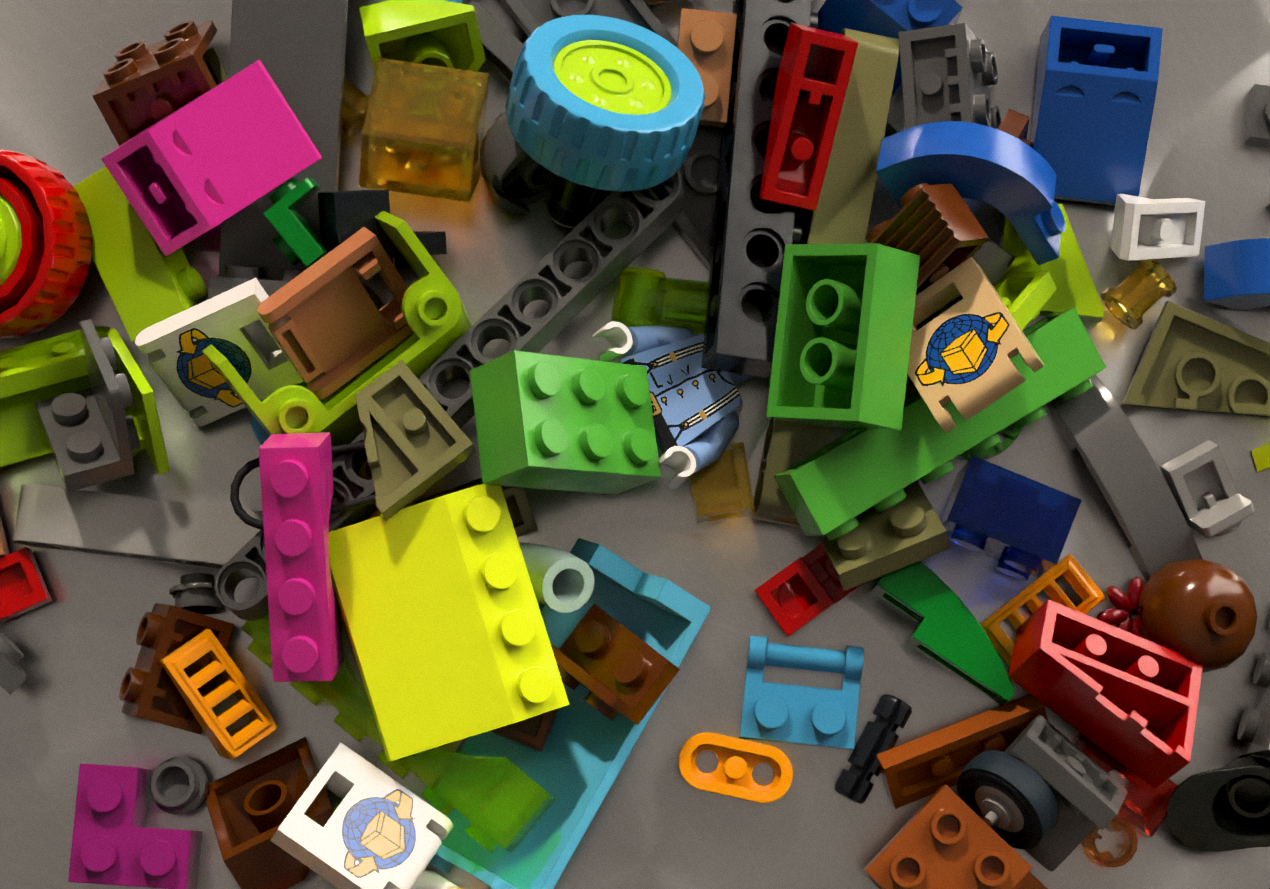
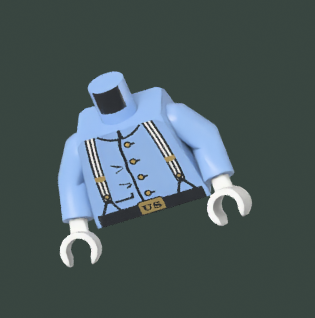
(690, 404)

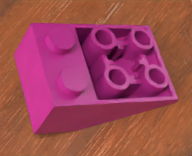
(211, 158)

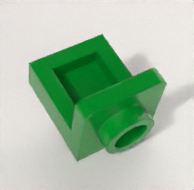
(295, 236)

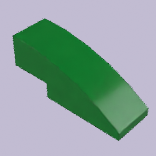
(946, 629)

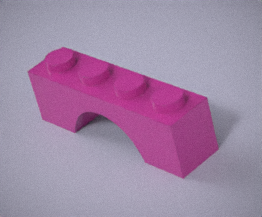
(296, 518)

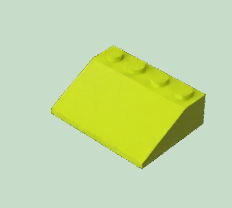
(444, 621)

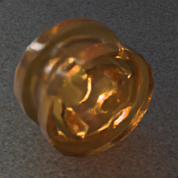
(1105, 858)

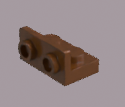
(614, 665)
(147, 687)

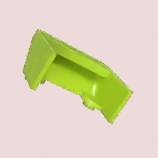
(429, 308)
(60, 367)

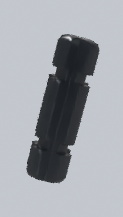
(875, 739)

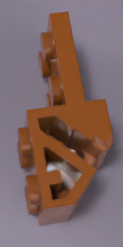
(949, 849)

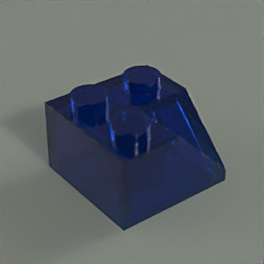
(1009, 518)

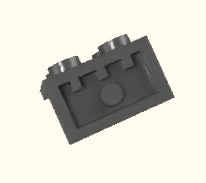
(947, 76)
(89, 426)
(1081, 788)

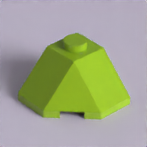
(424, 33)

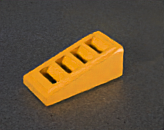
(1074, 575)
(235, 683)

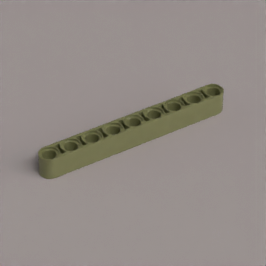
(839, 219)

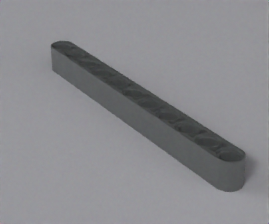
(504, 322)

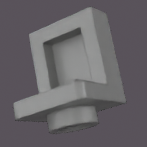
(1206, 491)

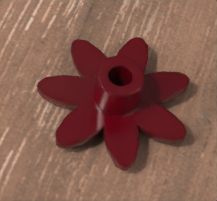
(1126, 611)

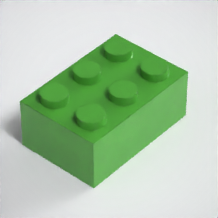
(843, 335)
(564, 423)

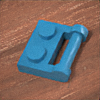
(801, 712)

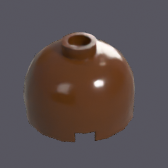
(1199, 612)

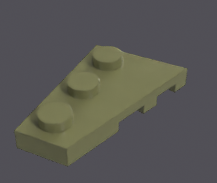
(1201, 366)

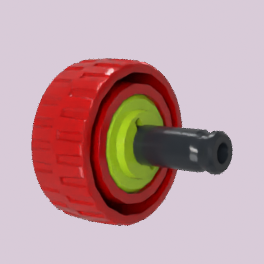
(41, 244)

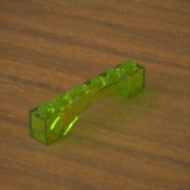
(486, 790)

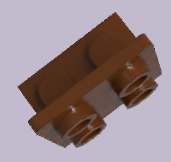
(155, 79)

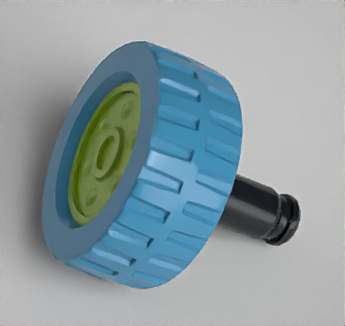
(602, 108)

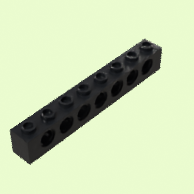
(730, 338)

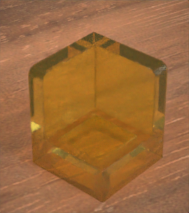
(723, 488)

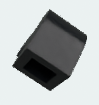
(349, 211)

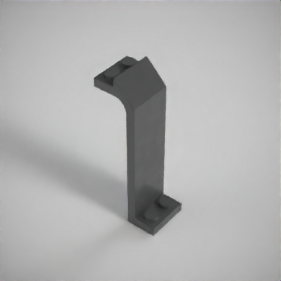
(305, 56)

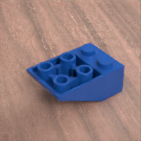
(1095, 105)

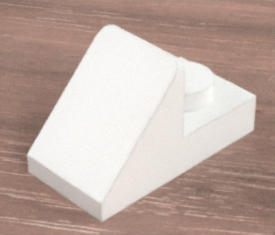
(1156, 227)

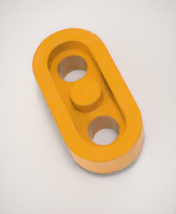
(735, 767)

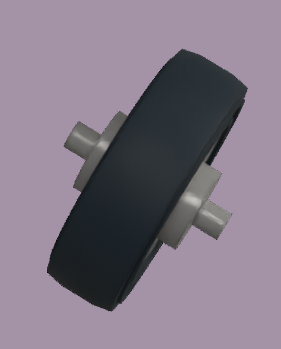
(1009, 798)

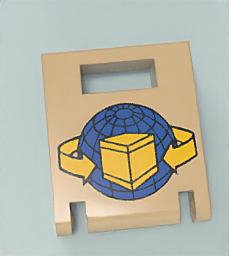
(967, 347)

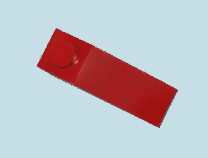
(805, 114)

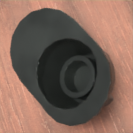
(1224, 807)

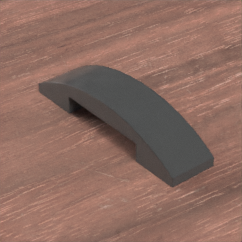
(1126, 477)

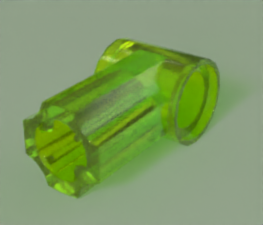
(651, 299)

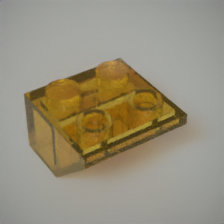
(424, 130)

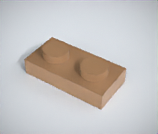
(709, 44)

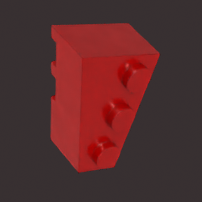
(1111, 687)

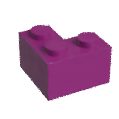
(112, 837)

